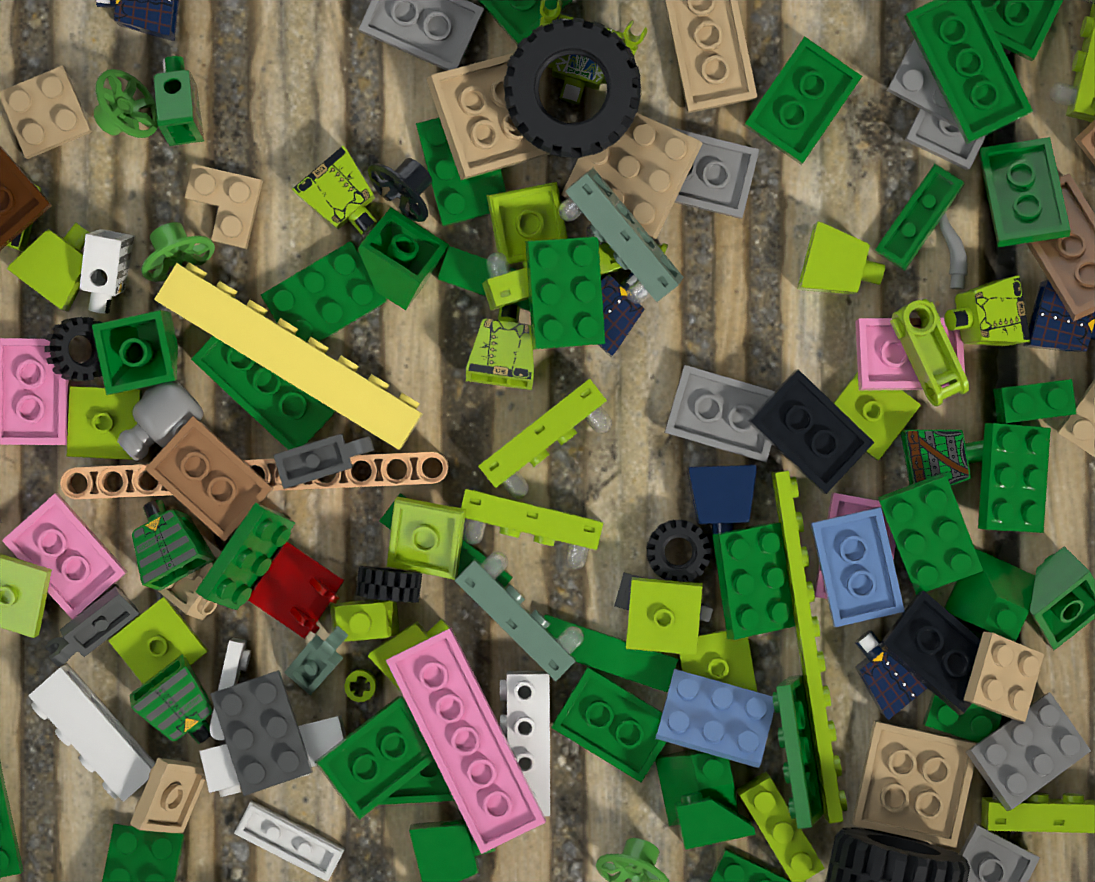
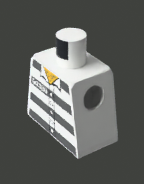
(112, 254)

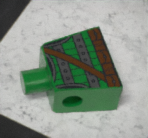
(178, 103)
(938, 452)

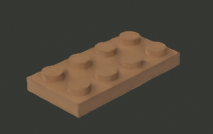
(1071, 260)

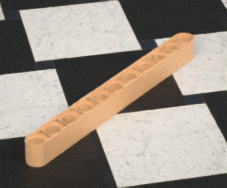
(133, 485)

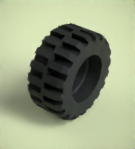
(564, 39)
(888, 857)

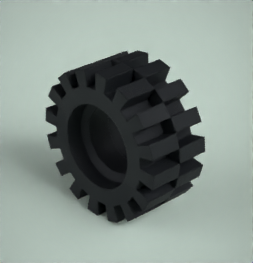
(60, 354)
(700, 551)
(388, 584)

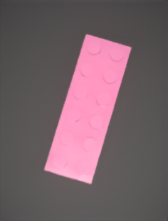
(466, 740)

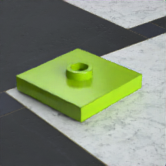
(525, 216)
(877, 413)
(98, 420)
(426, 537)
(22, 595)
(664, 616)
(157, 640)
(722, 660)

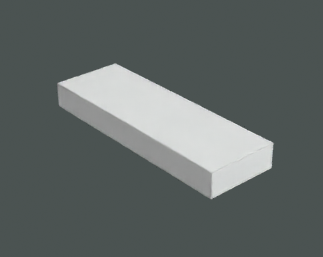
(289, 840)

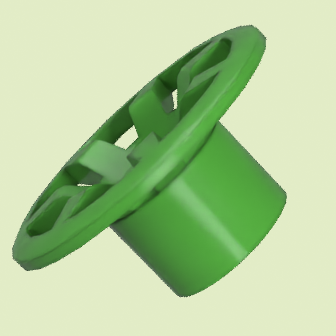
(119, 110)
(174, 247)
(634, 863)

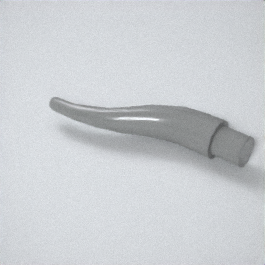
(958, 256)

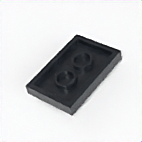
(811, 431)
(934, 649)

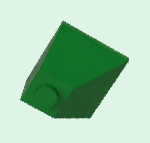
(400, 257)
(137, 351)
(1062, 597)
(993, 598)
(694, 772)
(708, 821)

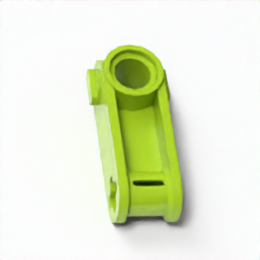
(930, 351)

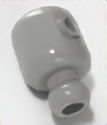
(159, 418)

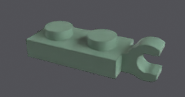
(316, 661)

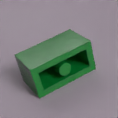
(1034, 401)

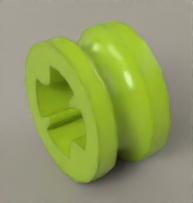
(353, 677)

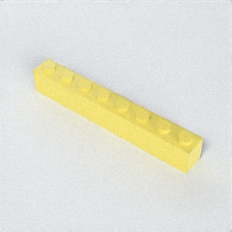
(289, 356)

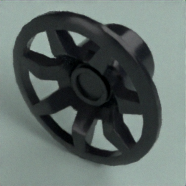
(405, 183)

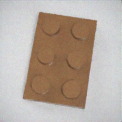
(208, 478)

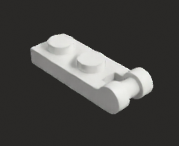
(236, 659)

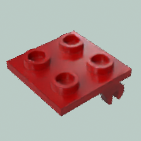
(296, 590)

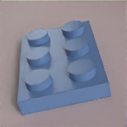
(857, 567)
(716, 718)

